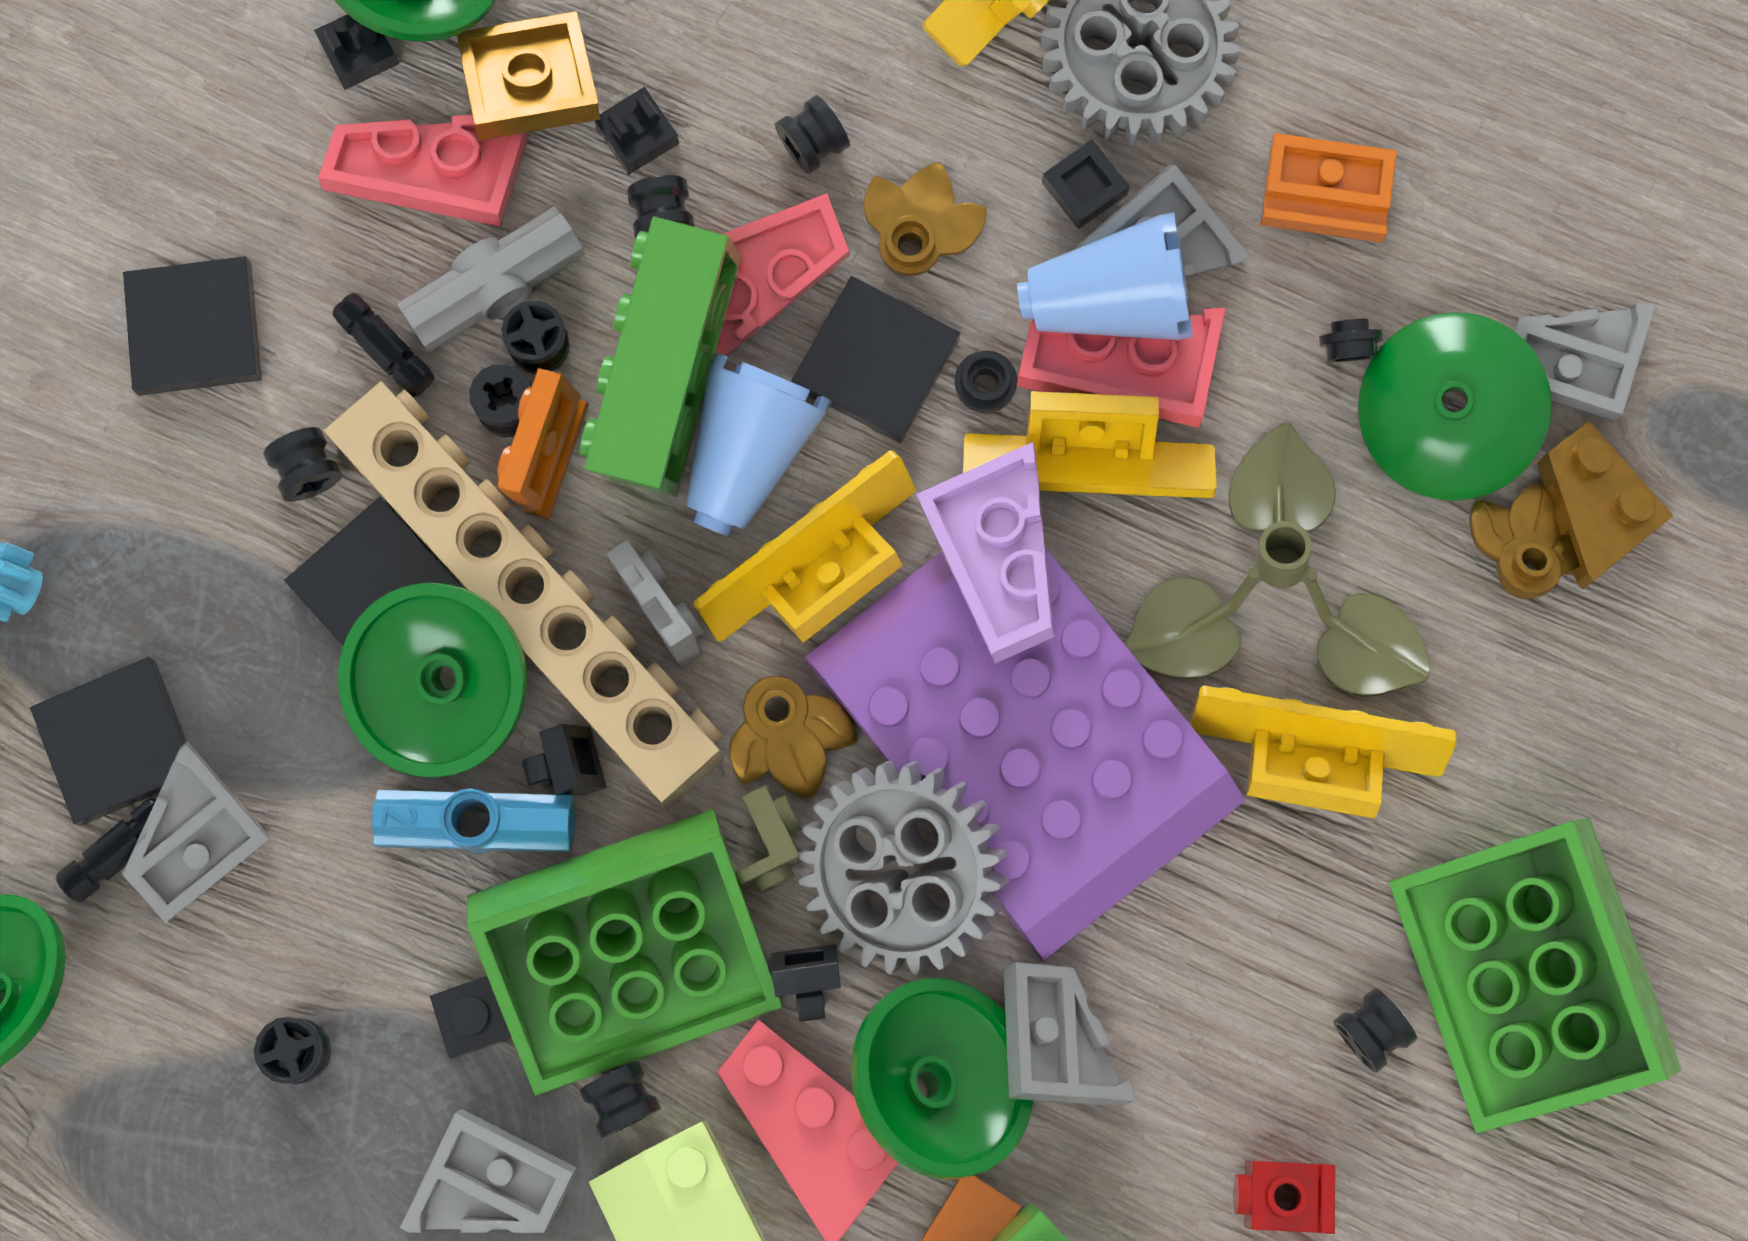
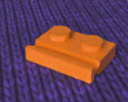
(1328, 187)
(543, 444)

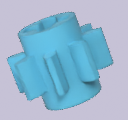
(18, 582)

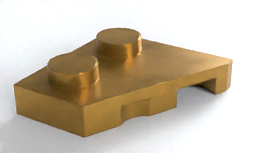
(1598, 501)

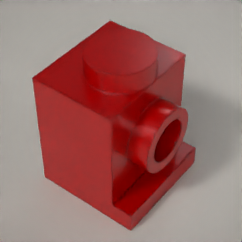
(1315, 1196)

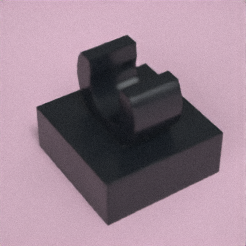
(355, 50)
(636, 130)
(568, 761)
(806, 975)

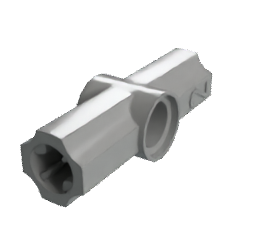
(491, 278)

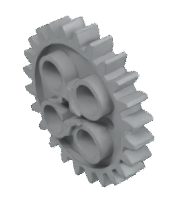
(1097, 76)
(914, 924)

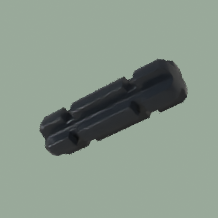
(383, 344)
(104, 856)

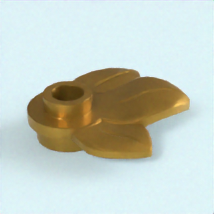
(921, 213)
(1524, 533)
(792, 745)

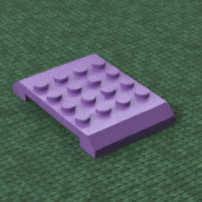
(1060, 742)

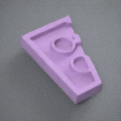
(996, 549)

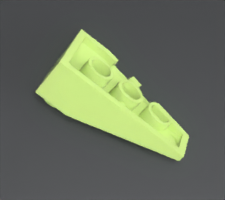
(676, 1193)

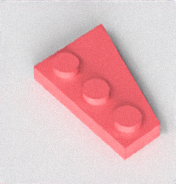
(425, 167)
(778, 264)
(1129, 366)
(807, 1129)

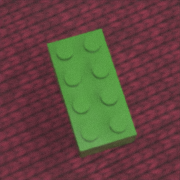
(662, 356)

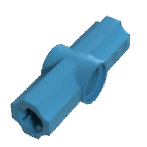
(434, 819)

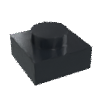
(1085, 184)
(469, 1018)

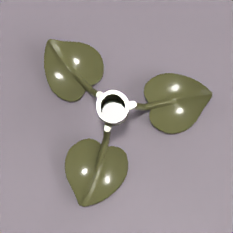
(1285, 495)

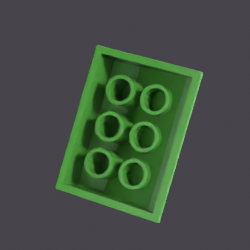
(622, 952)
(1534, 976)

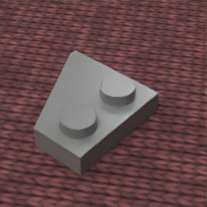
(1202, 235)

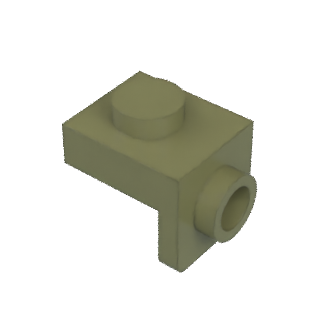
(775, 824)

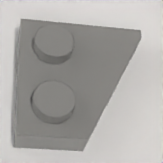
(1590, 355)
(644, 580)
(190, 837)
(1056, 1040)
(488, 1182)

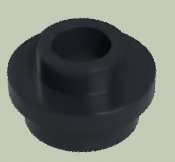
(1351, 341)
(990, 364)

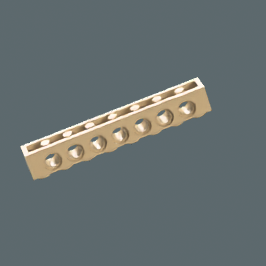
(368, 437)

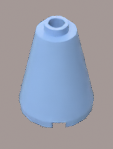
(1114, 286)
(746, 441)

